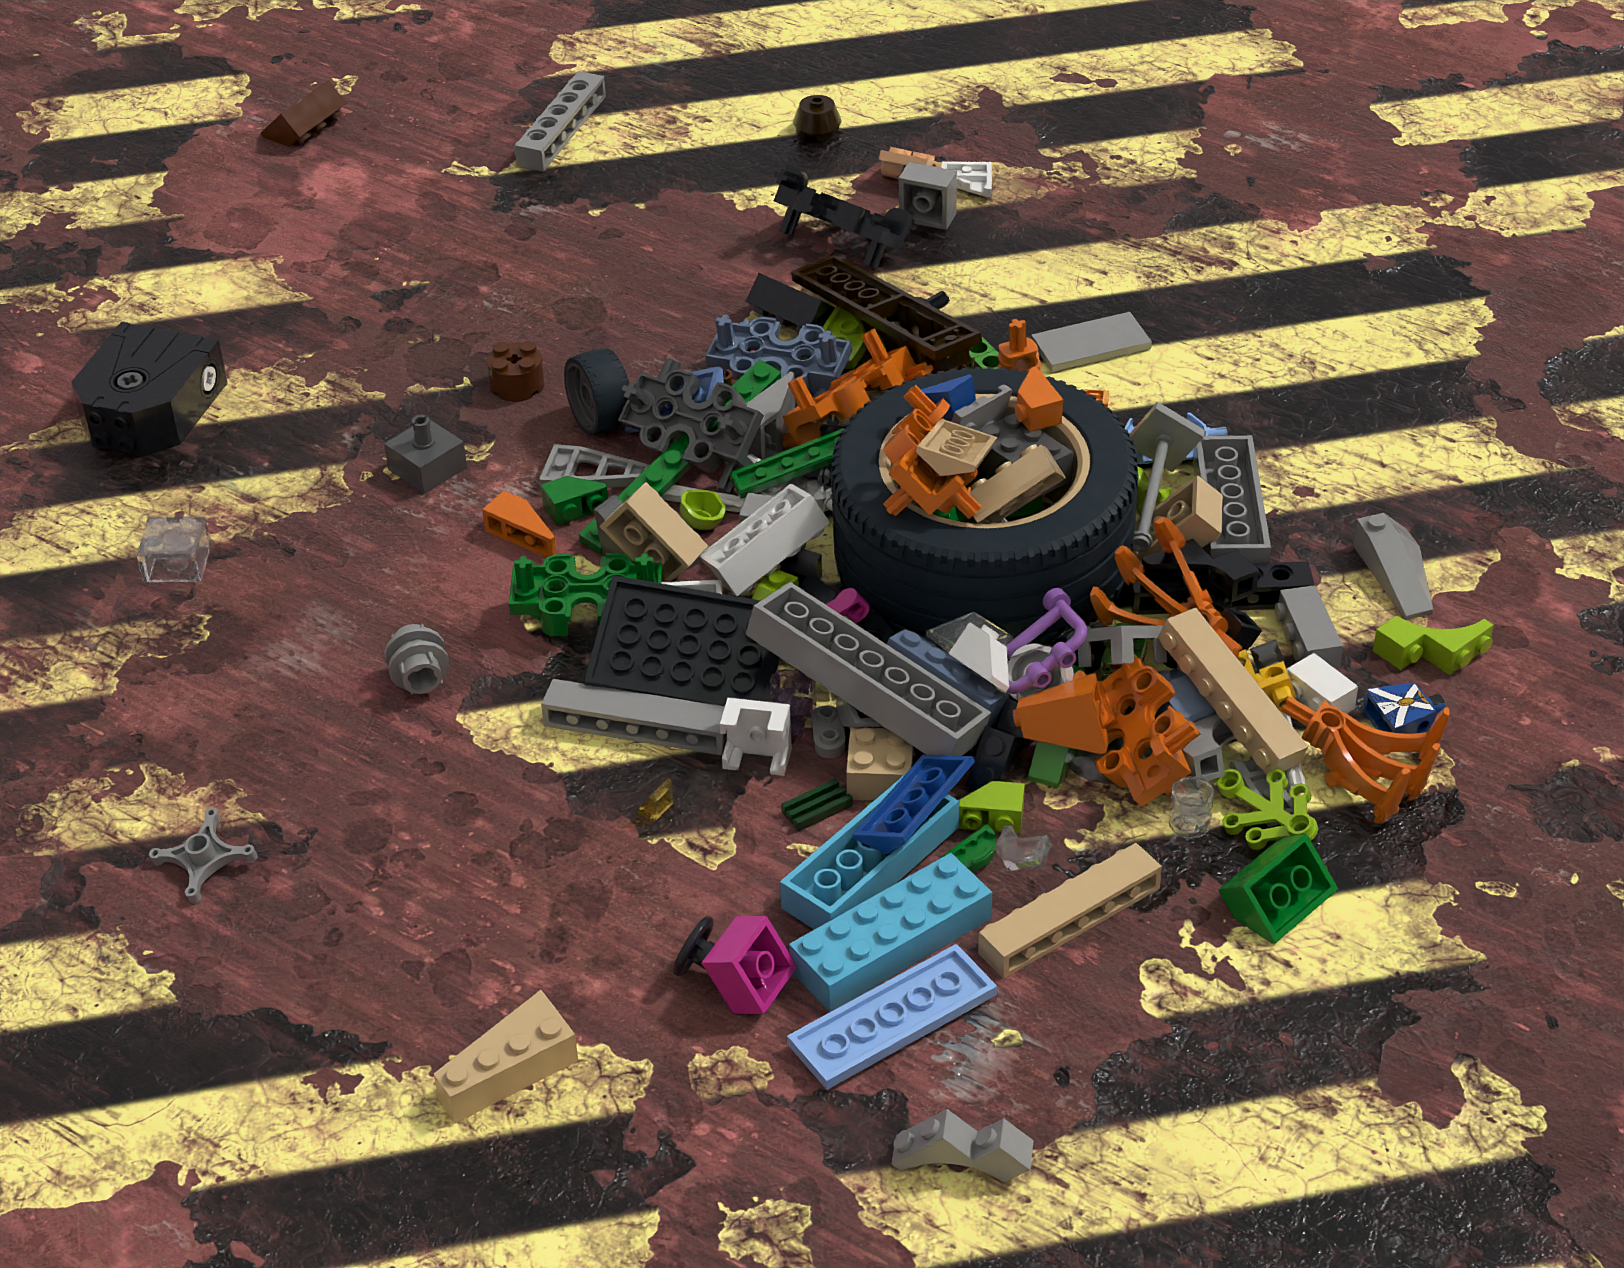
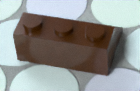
(306, 115)

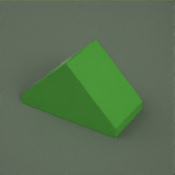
(1050, 763)

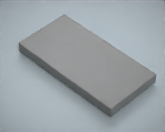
(1091, 342)

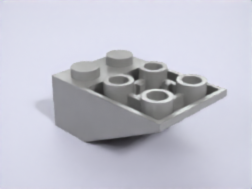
(773, 404)

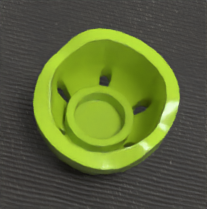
(701, 509)

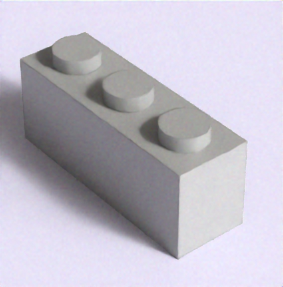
(1308, 625)

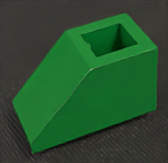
(572, 498)

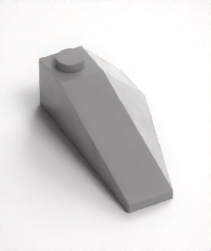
(1395, 563)

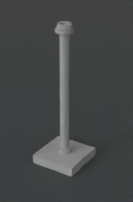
(1167, 441)

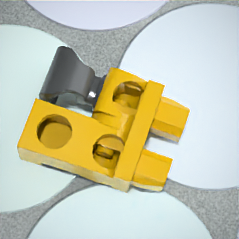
(1273, 673)

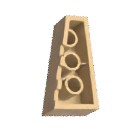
(507, 1058)

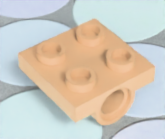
(896, 160)

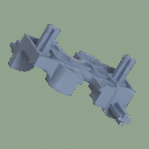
(734, 343)

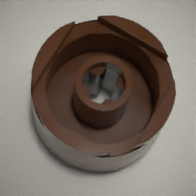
(515, 370)

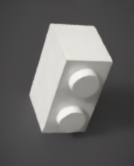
(1320, 682)

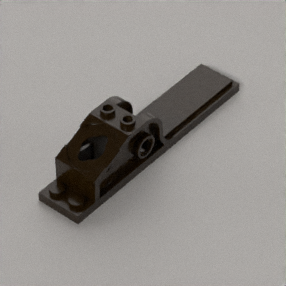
(922, 328)

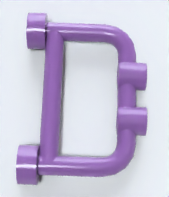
(1037, 673)

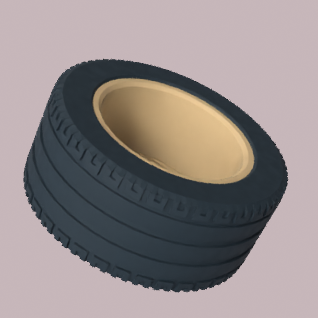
(937, 569)

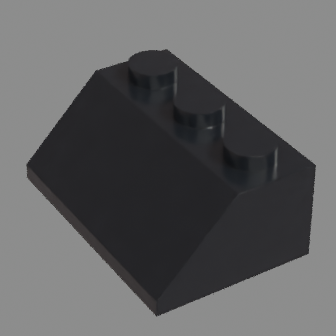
(787, 303)

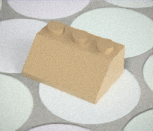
(1016, 484)

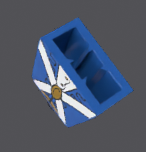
(1401, 708)

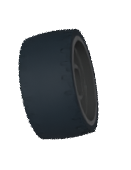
(595, 390)

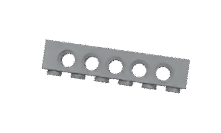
(560, 121)

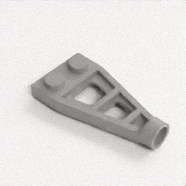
(565, 460)

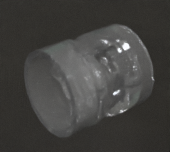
(1191, 807)

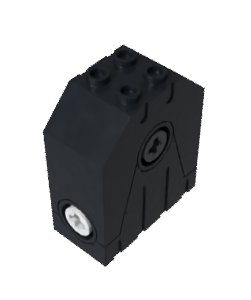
(147, 388)

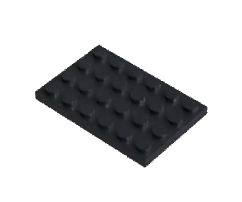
(679, 644)

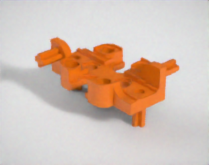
(848, 390)
(915, 475)
(1167, 735)

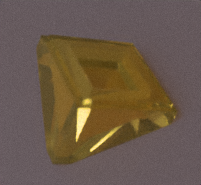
(658, 802)

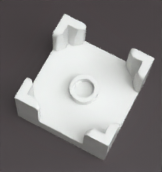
(757, 730)

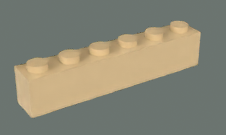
(1232, 692)
(1069, 910)

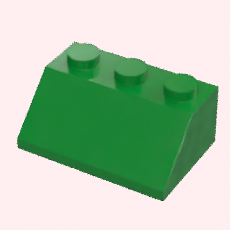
(1279, 887)

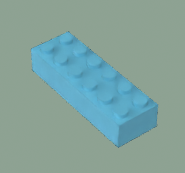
(850, 872)
(890, 931)

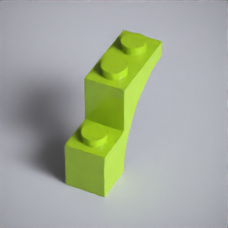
(1448, 649)

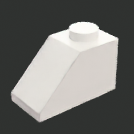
(983, 654)

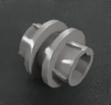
(416, 659)

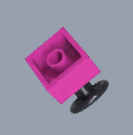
(745, 963)

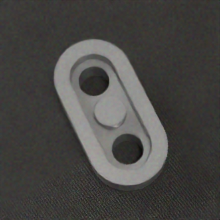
(827, 732)

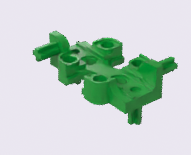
(556, 586)

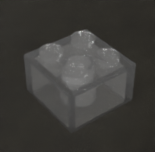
(174, 549)

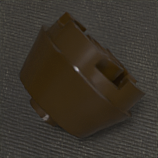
(817, 117)

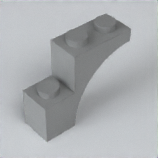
(1205, 751)
(947, 1139)

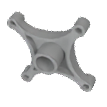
(202, 855)

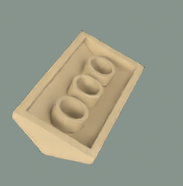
(954, 448)

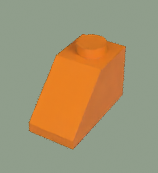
(1038, 402)

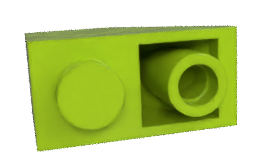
(993, 804)

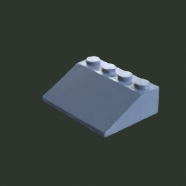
(951, 671)

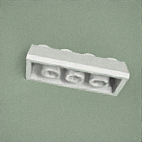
(765, 539)

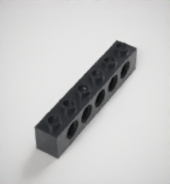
(1271, 580)

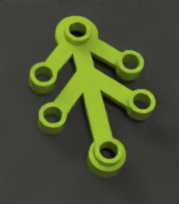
(1233, 787)

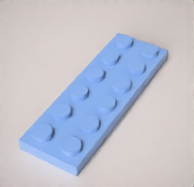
(891, 1016)

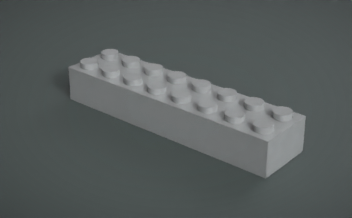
(867, 673)

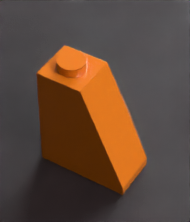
(1065, 715)

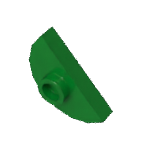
(977, 849)

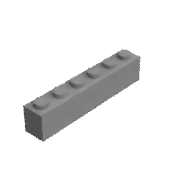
(634, 716)

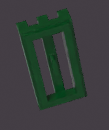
(814, 801)

